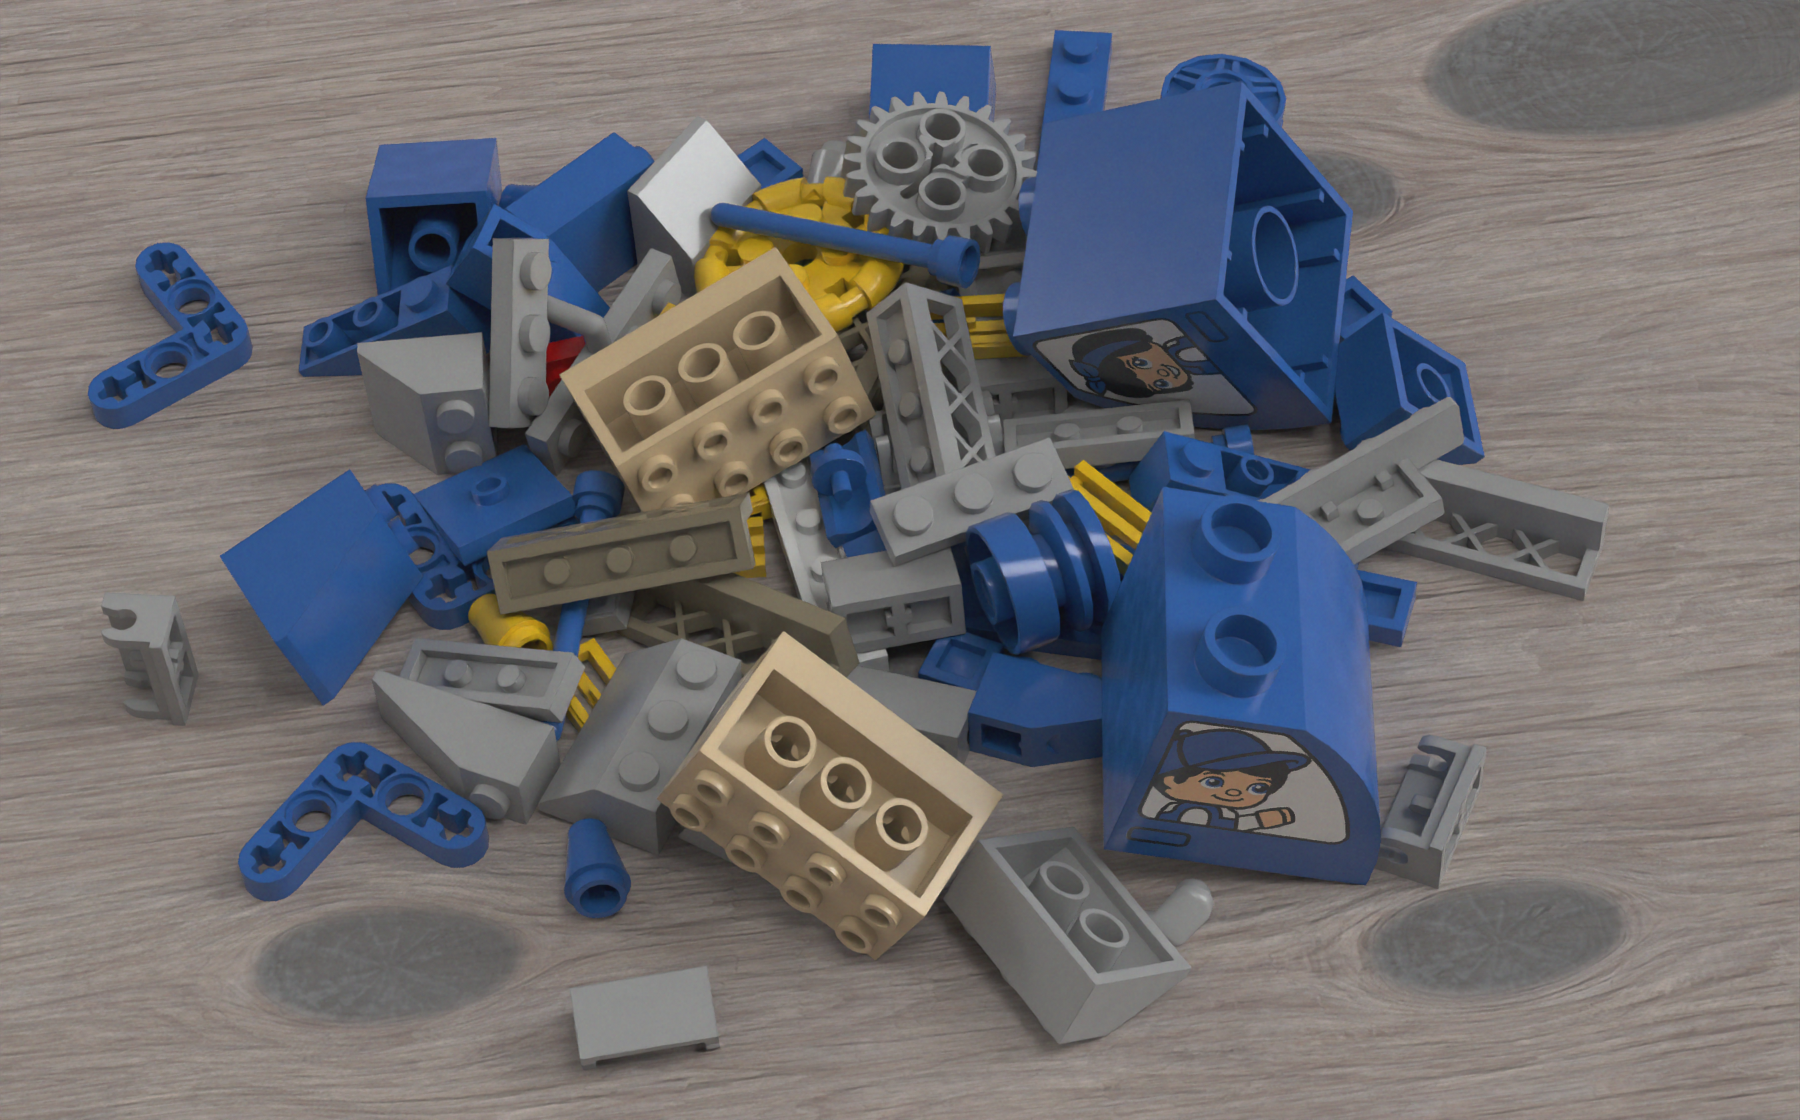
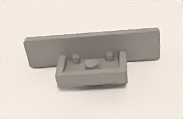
(1376, 488)

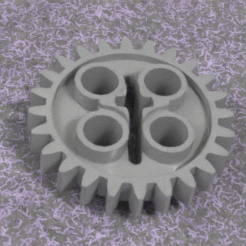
(937, 171)

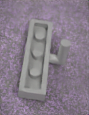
(562, 428)

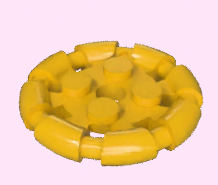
(836, 280)

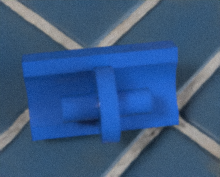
(845, 484)

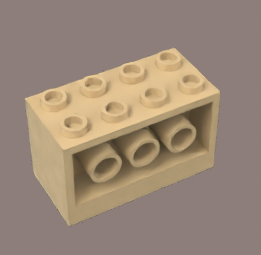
(720, 389)
(830, 798)

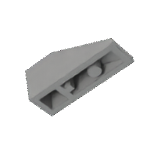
(475, 748)

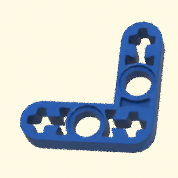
(190, 345)
(443, 570)
(348, 804)

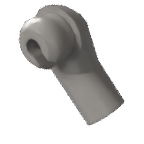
(1183, 911)

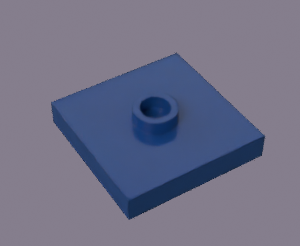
(496, 501)

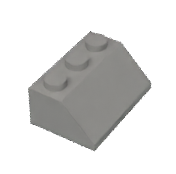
(639, 739)
(1063, 931)

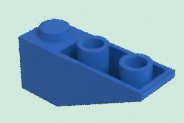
(474, 268)
(409, 311)
(1207, 468)
(1036, 713)

